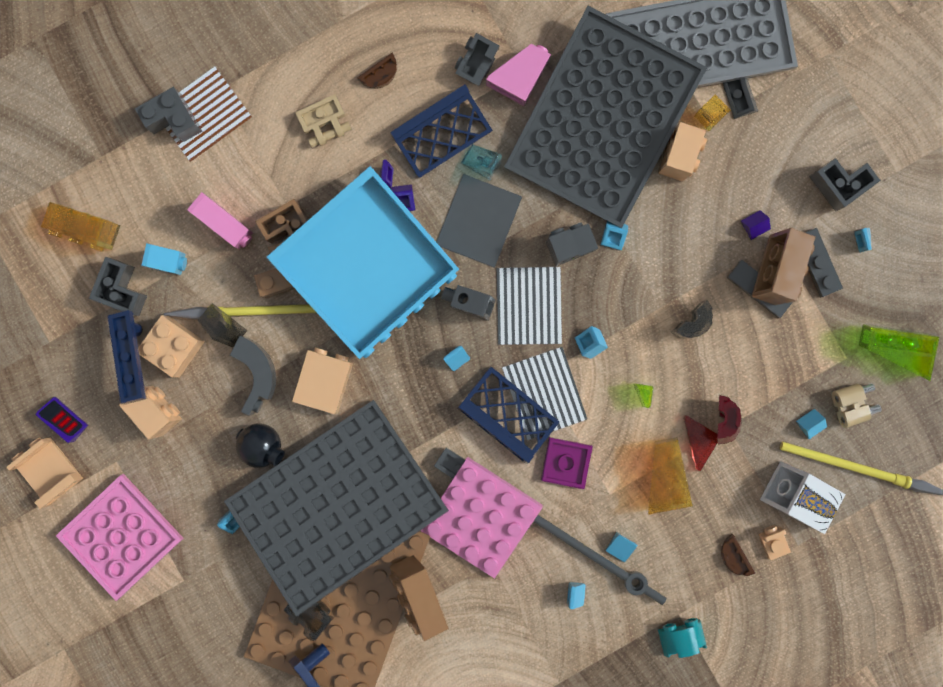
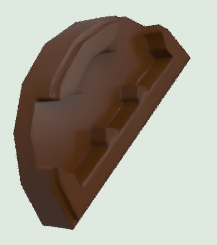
(380, 74)
(734, 557)

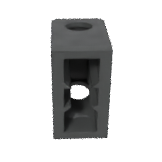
(478, 303)

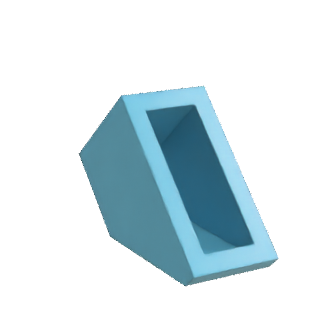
(164, 259)

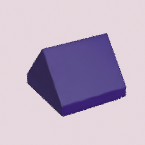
(756, 224)

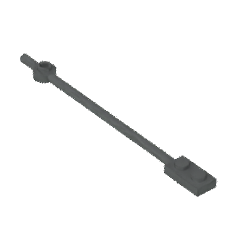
(450, 463)

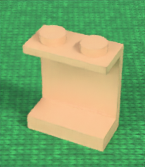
(46, 470)

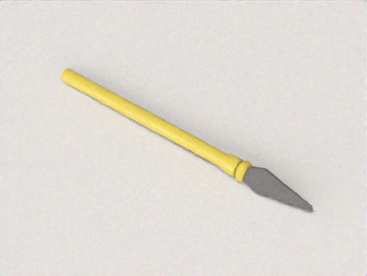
(195, 313)
(897, 479)

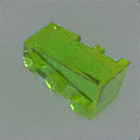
(902, 347)

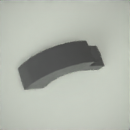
(262, 369)

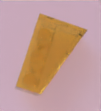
(80, 227)
(668, 479)

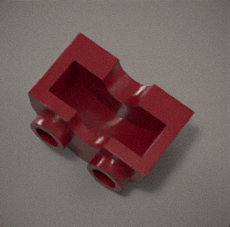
(732, 421)

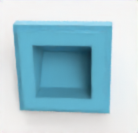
(812, 423)
(228, 523)

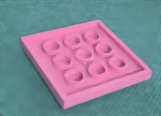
(483, 517)
(119, 537)

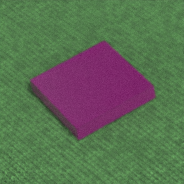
(566, 463)

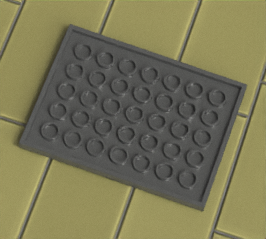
(605, 116)

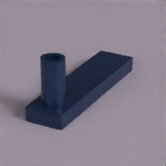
(126, 356)
(308, 663)

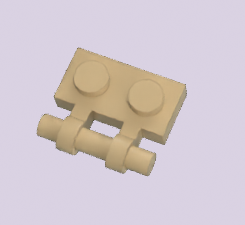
(321, 114)

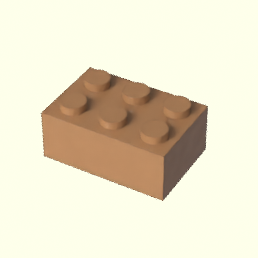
(784, 266)
(417, 598)

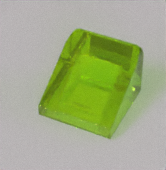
(644, 393)

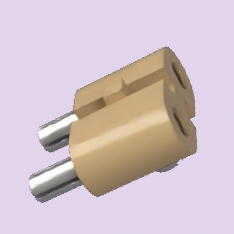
(852, 406)

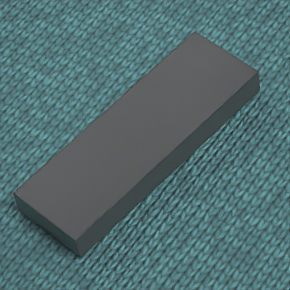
(745, 278)

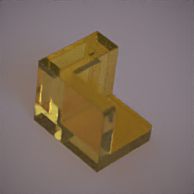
(712, 112)

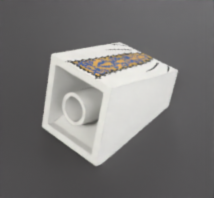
(802, 497)

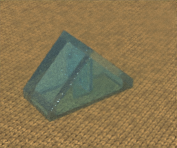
(482, 161)

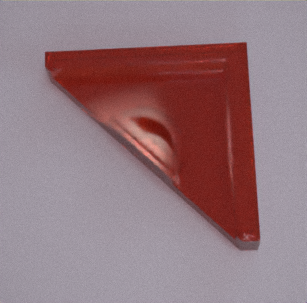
(701, 441)

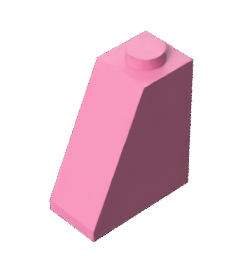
(520, 74)
(220, 221)

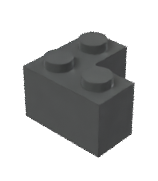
(169, 110)
(843, 188)
(571, 243)
(112, 288)

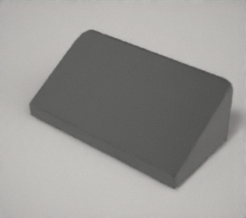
(740, 97)

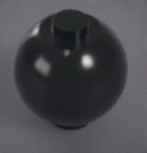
(259, 446)

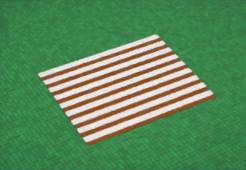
(214, 109)

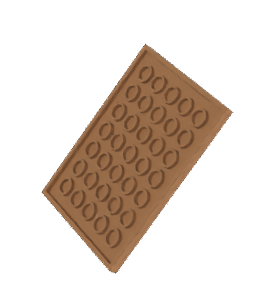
(357, 637)

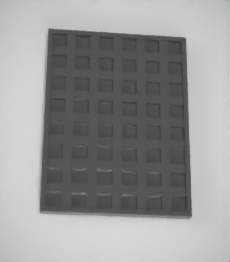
(335, 507)

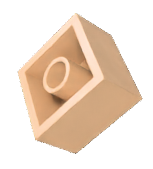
(682, 152)
(170, 346)
(154, 414)

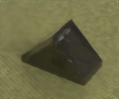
(221, 326)

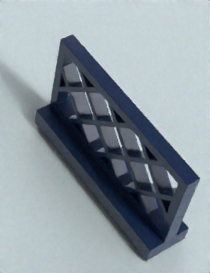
(431, 114)
(499, 432)

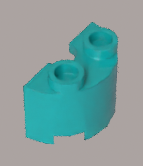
(683, 639)

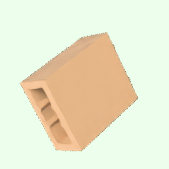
(323, 381)

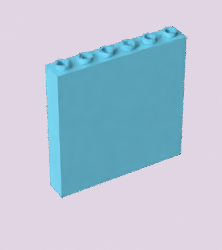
(364, 263)

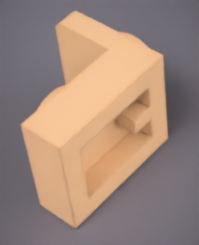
(774, 542)

